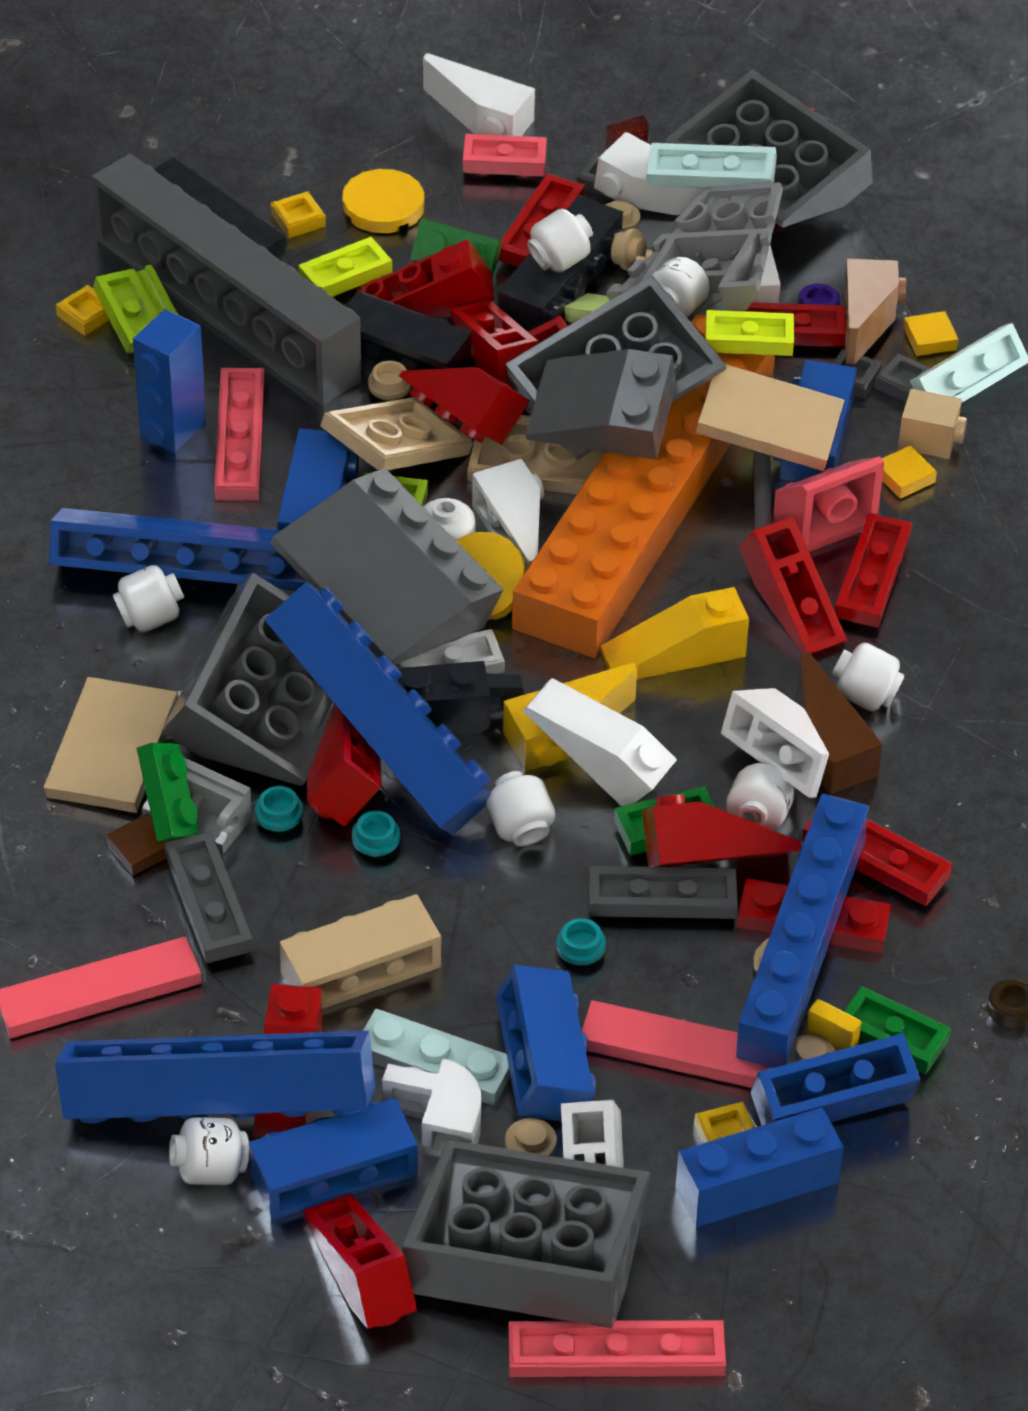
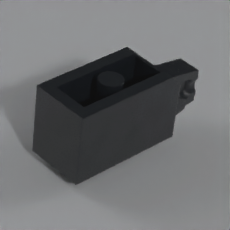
(461, 693)

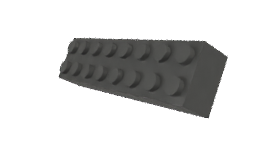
(228, 279)

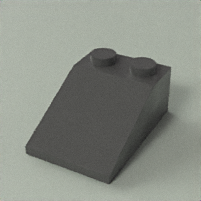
(605, 402)

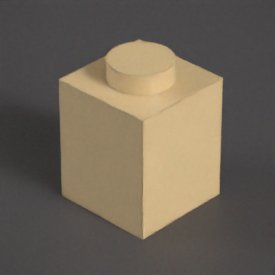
(932, 423)

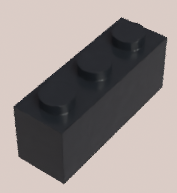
(408, 336)

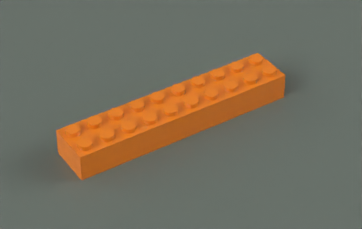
(620, 527)

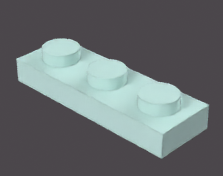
(709, 165)
(975, 365)
(416, 1045)

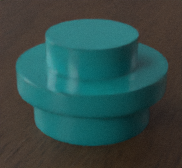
(278, 809)
(376, 834)
(581, 942)

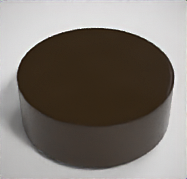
(1009, 1003)

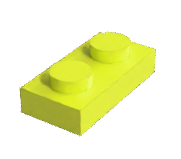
(348, 267)
(750, 332)

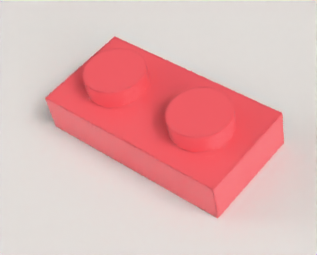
(504, 155)

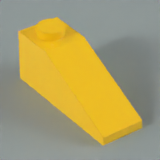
(684, 636)
(532, 746)

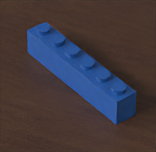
(174, 545)
(380, 707)
(802, 932)
(216, 1076)

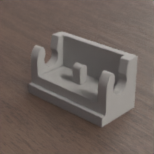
(220, 804)

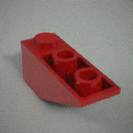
(437, 282)
(469, 395)

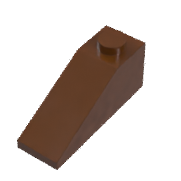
(848, 739)

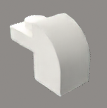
(444, 1101)

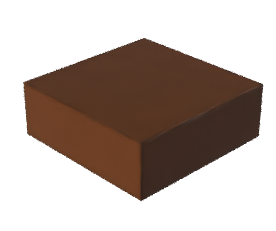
(136, 845)

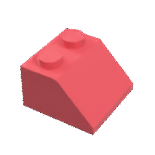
(832, 502)

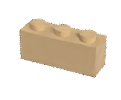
(363, 951)

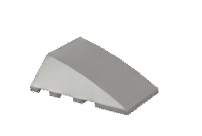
(727, 236)

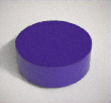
(819, 295)

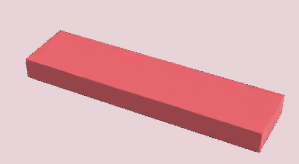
(239, 434)
(98, 987)
(667, 1043)
(625, 1350)

